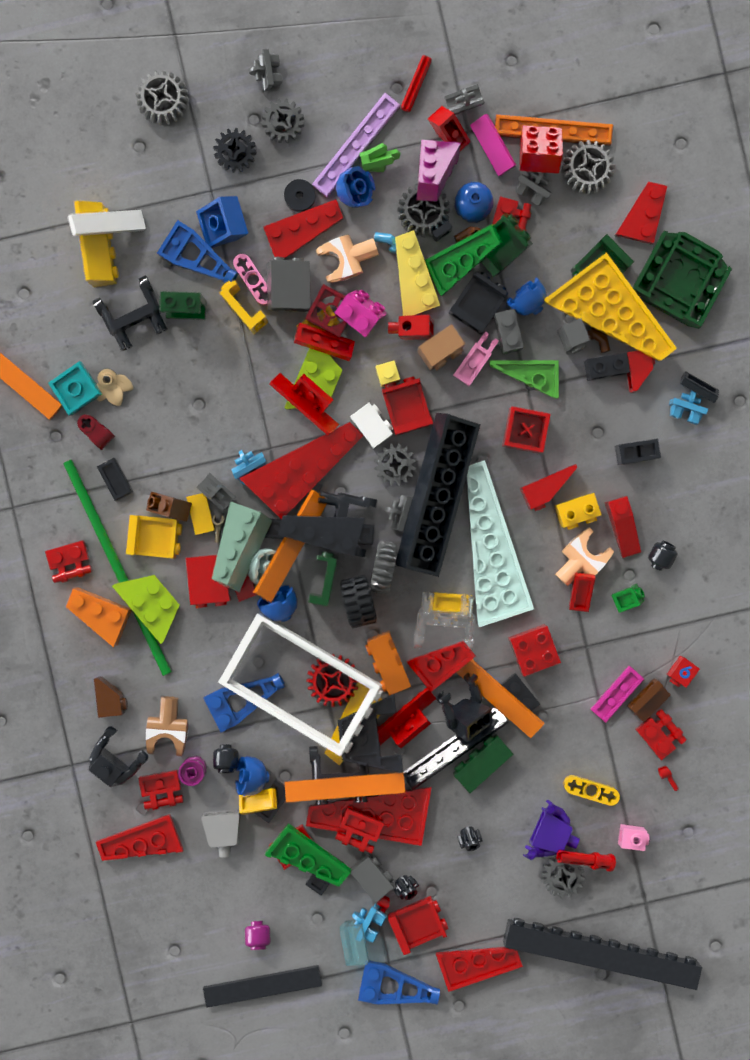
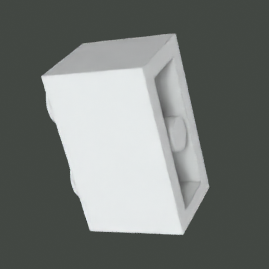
(371, 425)

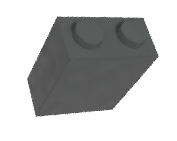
(288, 285)

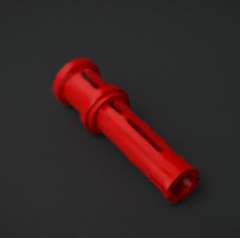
(594, 860)

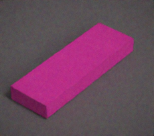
(493, 145)
(617, 694)

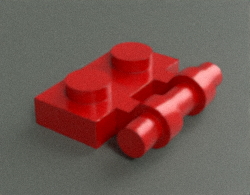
(509, 206)
(65, 556)
(656, 738)
(161, 783)
(362, 825)

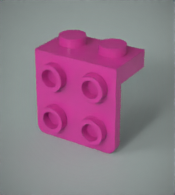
(360, 311)

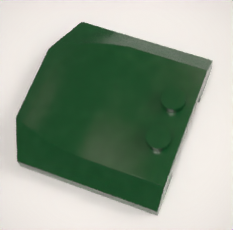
(682, 278)

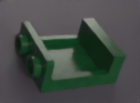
(513, 245)
(605, 245)
(183, 305)
(328, 582)

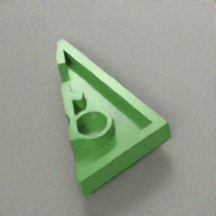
(538, 374)

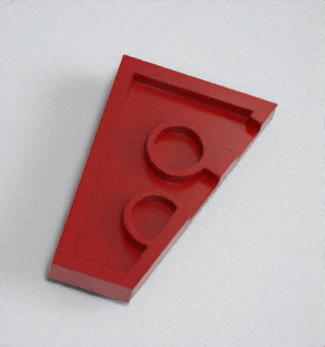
(441, 664)

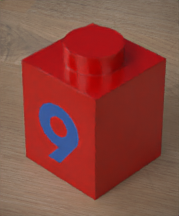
(682, 672)

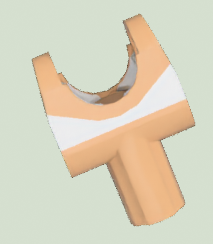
(348, 255)
(580, 559)

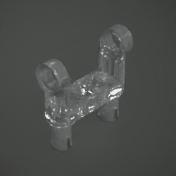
(428, 616)

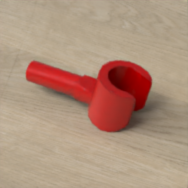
(664, 772)
(384, 903)

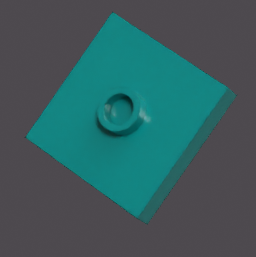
(75, 388)

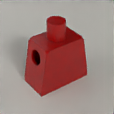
(421, 328)

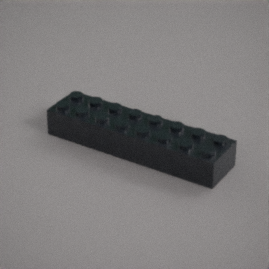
(437, 494)

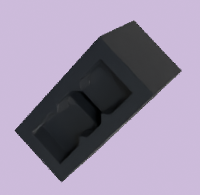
(606, 366)
(637, 451)

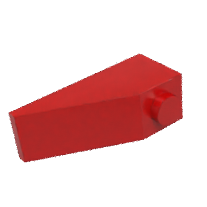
(543, 490)
(623, 526)

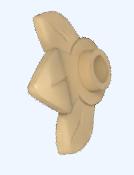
(114, 389)

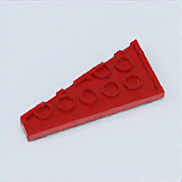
(293, 475)
(402, 814)

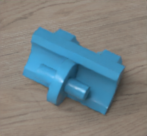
(679, 406)
(247, 464)
(374, 915)

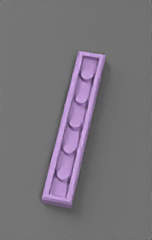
(356, 143)

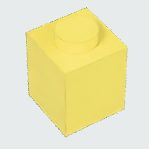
(387, 373)

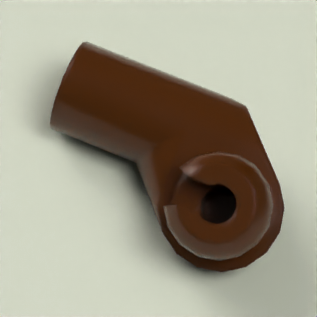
(466, 233)
(601, 338)

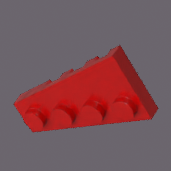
(300, 229)
(145, 839)
(474, 965)

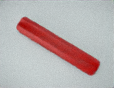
(416, 83)

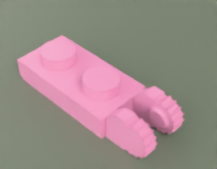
(474, 361)

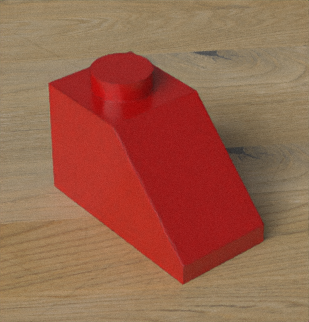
(448, 127)
(640, 367)

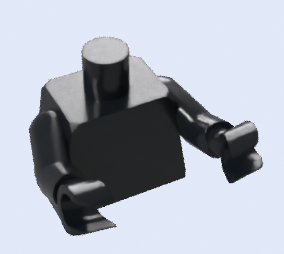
(469, 715)
(109, 767)

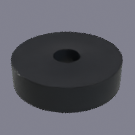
(295, 187)

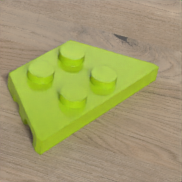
(321, 370)
(149, 603)

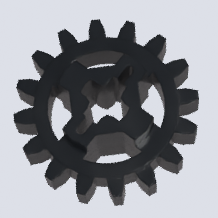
(227, 148)

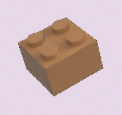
(441, 347)

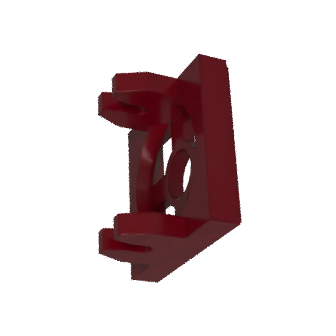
(312, 317)

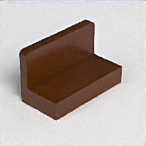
(649, 700)

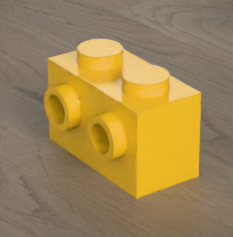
(578, 510)

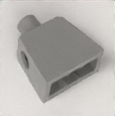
(222, 830)

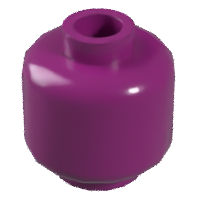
(257, 935)

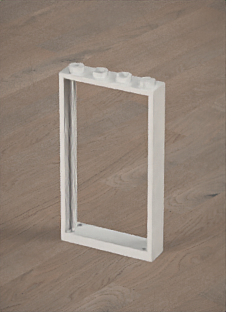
(240, 654)

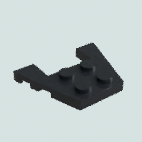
(367, 745)

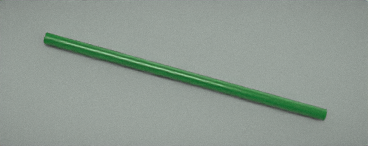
(112, 557)

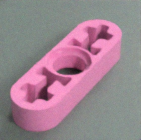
(240, 270)

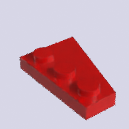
(644, 216)

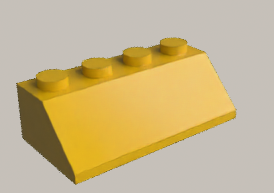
(97, 250)

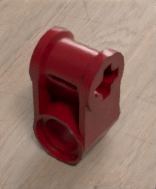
(97, 433)

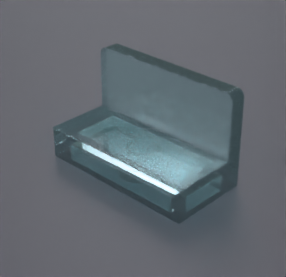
(354, 943)

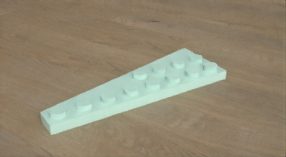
(497, 573)

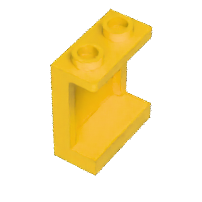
(255, 323)
(153, 536)

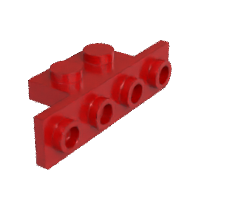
(307, 399)
(407, 721)

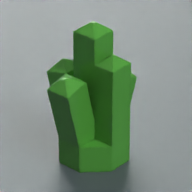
(377, 158)

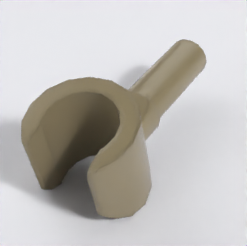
(218, 528)

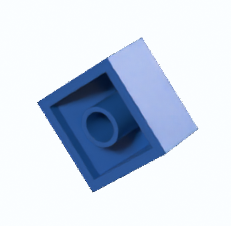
(222, 221)

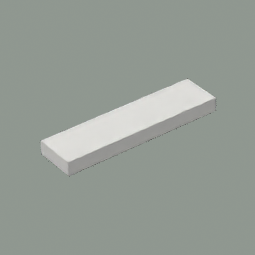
(106, 222)

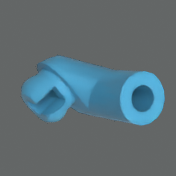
(386, 238)

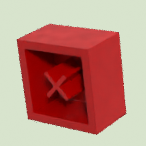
(541, 149)
(526, 430)
(534, 650)

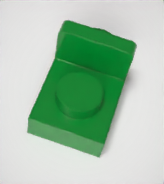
(628, 598)

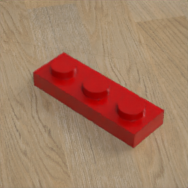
(324, 342)

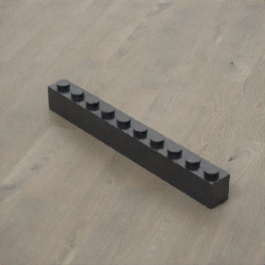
(602, 954)

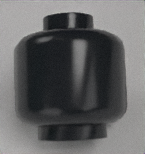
(662, 555)
(225, 759)

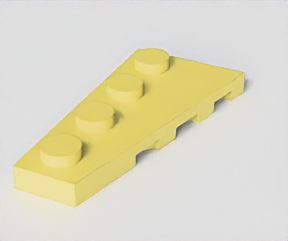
(414, 279)

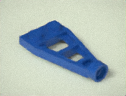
(177, 242)
(221, 709)
(372, 980)

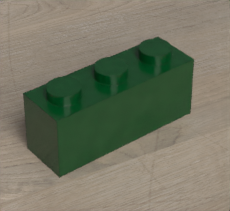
(482, 763)

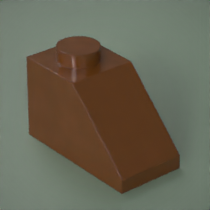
(108, 699)

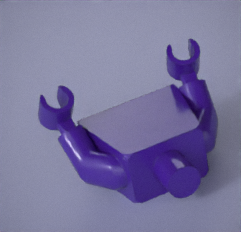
(551, 833)

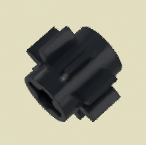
(470, 838)
(406, 887)

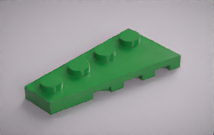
(459, 259)
(300, 851)

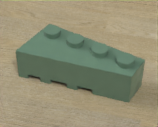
(239, 543)

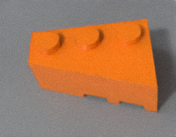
(100, 614)
(387, 663)

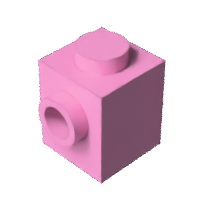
(633, 837)

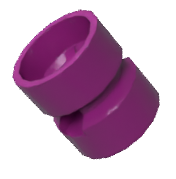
(192, 771)

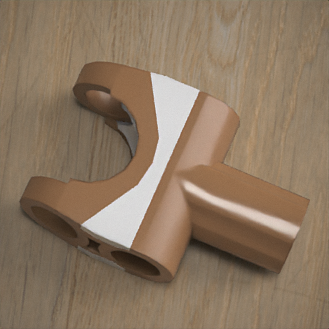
(167, 726)

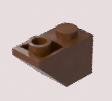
(168, 506)

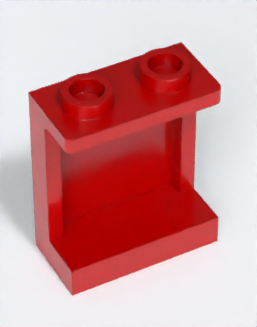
(406, 406)
(201, 585)
(417, 924)

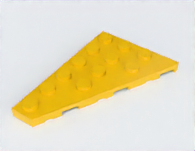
(613, 307)

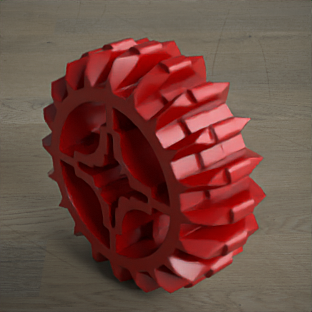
(323, 694)

